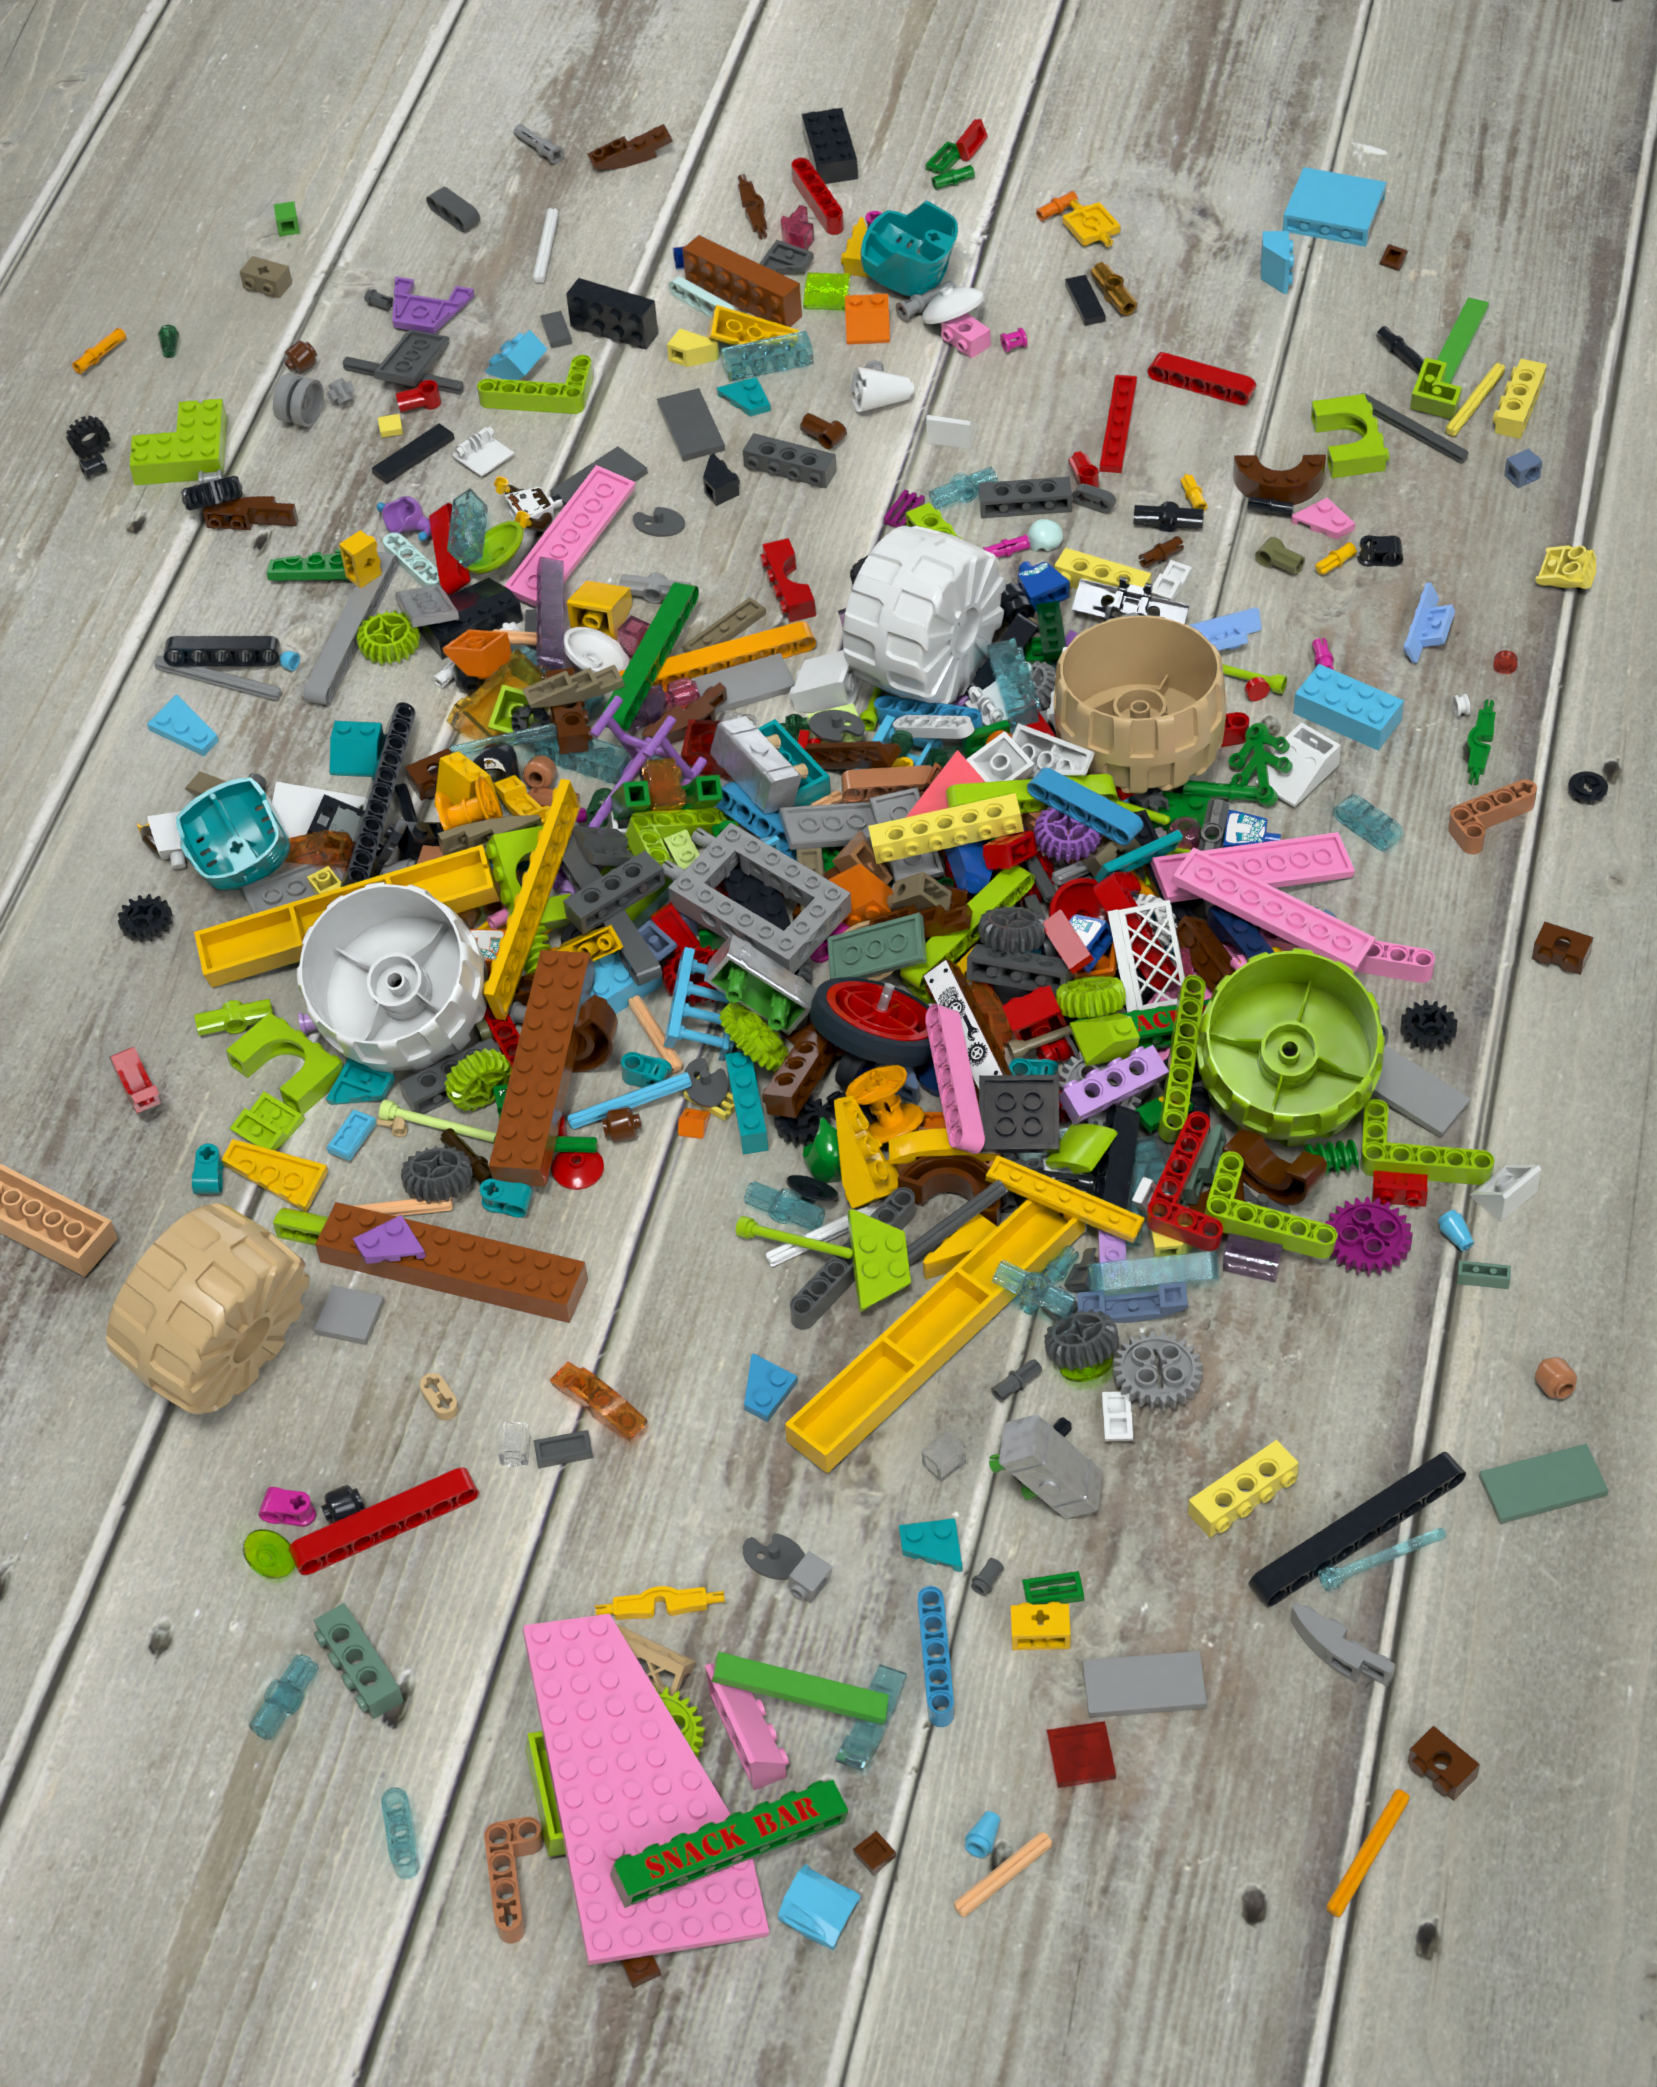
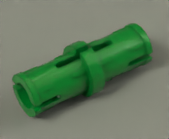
(953, 177)

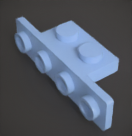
(1429, 624)
(1231, 629)

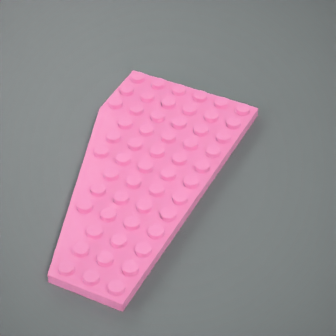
(625, 1784)

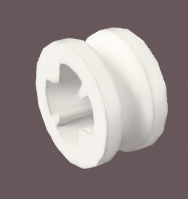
(1461, 705)

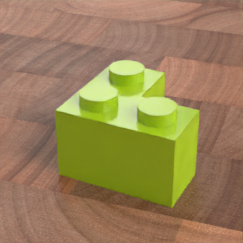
(1432, 393)

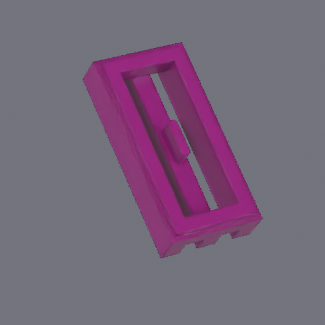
(900, 508)

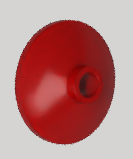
(577, 1175)

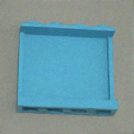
(1333, 206)

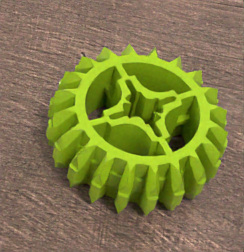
(387, 638)
(1091, 997)
(474, 1077)

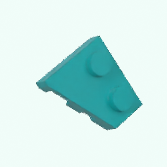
(747, 396)

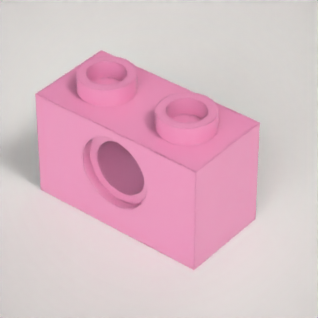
(966, 334)

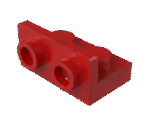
(1400, 1188)

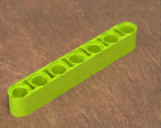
(973, 792)
(1002, 891)
(1177, 1067)

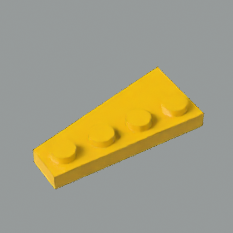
(279, 1173)

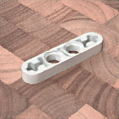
(935, 726)

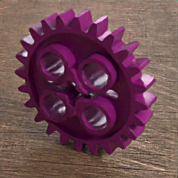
(1370, 1236)

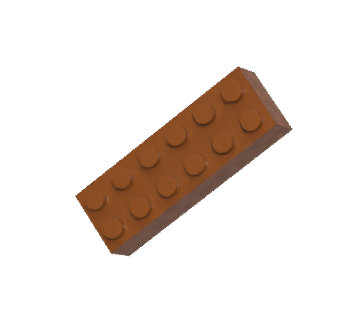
(742, 282)

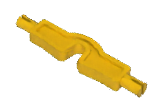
(676, 1601)

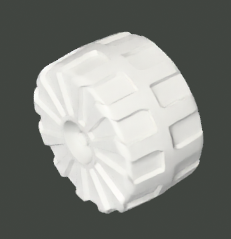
(923, 614)
(362, 951)

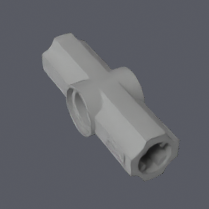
(652, 588)

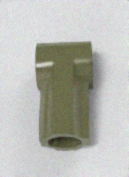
(1274, 553)

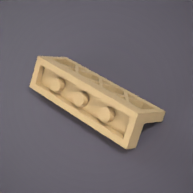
(661, 1656)

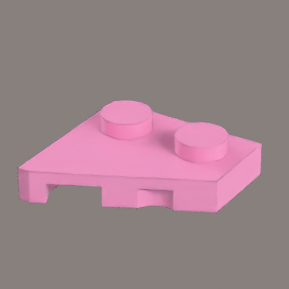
(1325, 518)

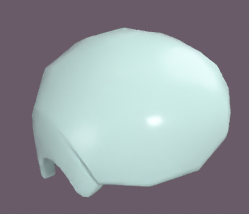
(1045, 534)

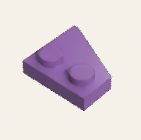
(388, 1242)

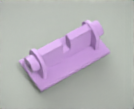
(1111, 1247)

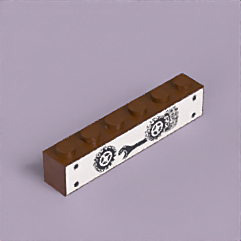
(950, 989)

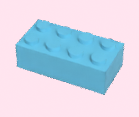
(1348, 707)
(616, 984)

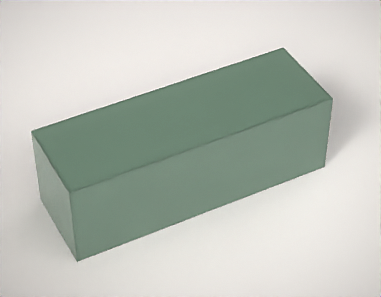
(1483, 1274)

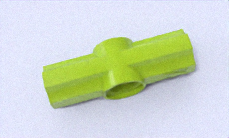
(232, 1017)

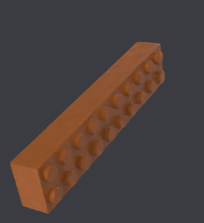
(542, 1068)
(461, 1265)

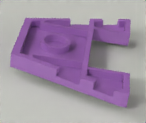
(422, 312)

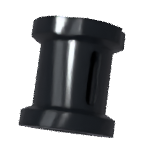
(93, 466)

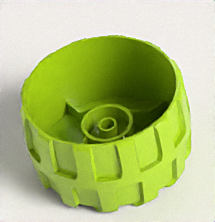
(1300, 1005)

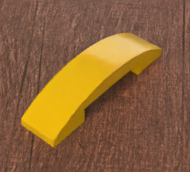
(515, 797)
(927, 1142)

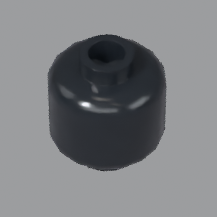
(465, 682)
(342, 1503)

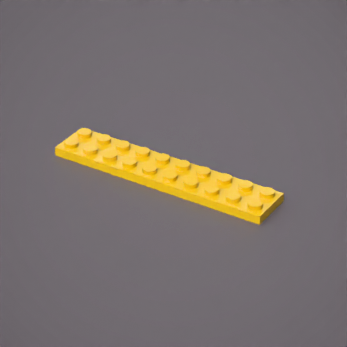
(532, 900)

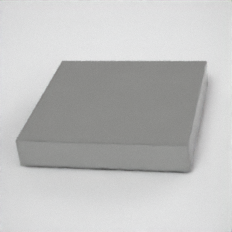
(349, 1315)

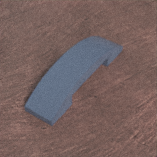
(1136, 1306)

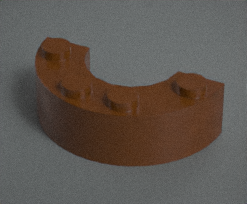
(1287, 485)
(598, 1031)
(949, 1174)
(1273, 1176)

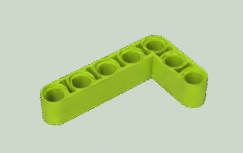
(541, 396)
(648, 829)
(1437, 1162)
(1260, 1217)

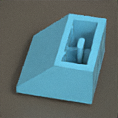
(1277, 260)
(516, 357)

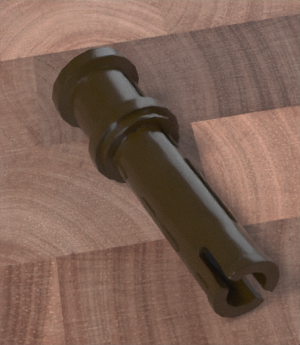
(479, 1163)

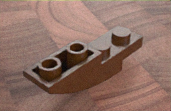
(626, 153)
(244, 512)
(701, 709)

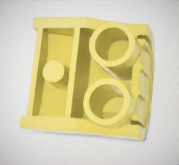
(1568, 567)

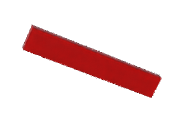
(1118, 424)

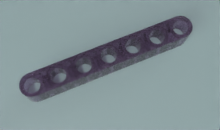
(550, 614)

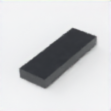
(1085, 300)

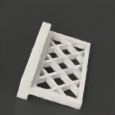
(1126, 960)

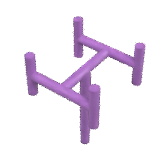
(645, 750)

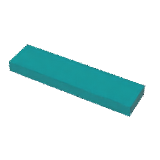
(1141, 855)

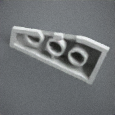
(1052, 752)

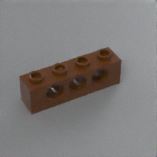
(570, 722)
(798, 1074)

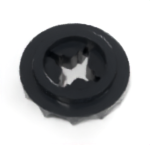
(525, 712)
(1593, 781)

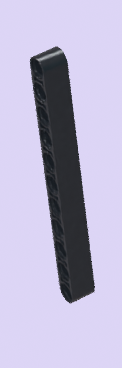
(379, 795)

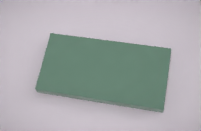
(878, 948)
(1543, 1483)

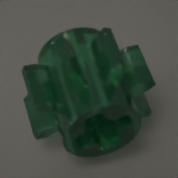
(794, 724)

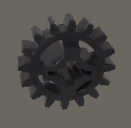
(145, 918)
(1428, 1025)
(805, 1125)

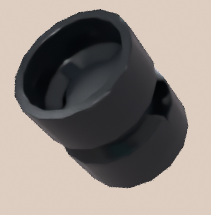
(1014, 602)

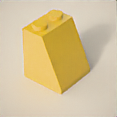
(600, 607)
(458, 777)

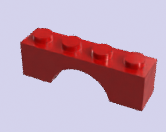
(795, 598)

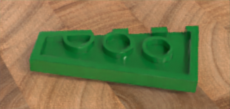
(311, 568)

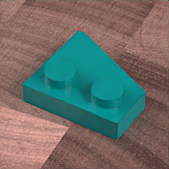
(359, 1084)
(932, 1542)

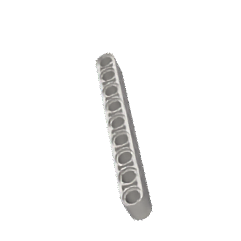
(343, 640)

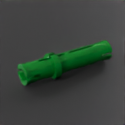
(1219, 790)

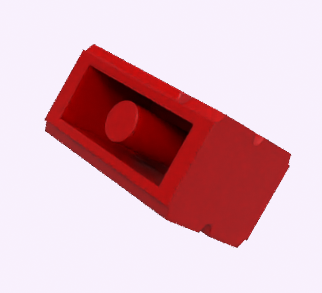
(1009, 850)

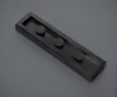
(413, 453)

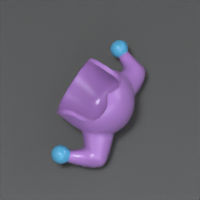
(405, 516)

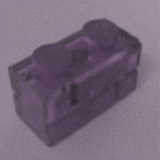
(1252, 1257)

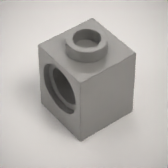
(809, 1577)

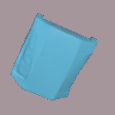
(817, 1907)

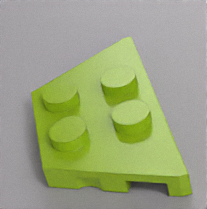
(878, 1259)

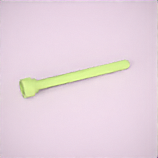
(389, 1111)

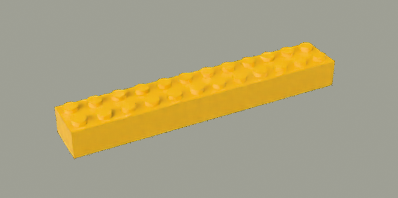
(276, 935)

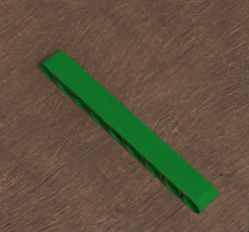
(653, 651)

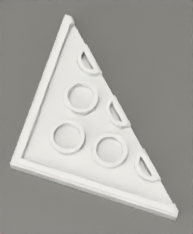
(298, 805)

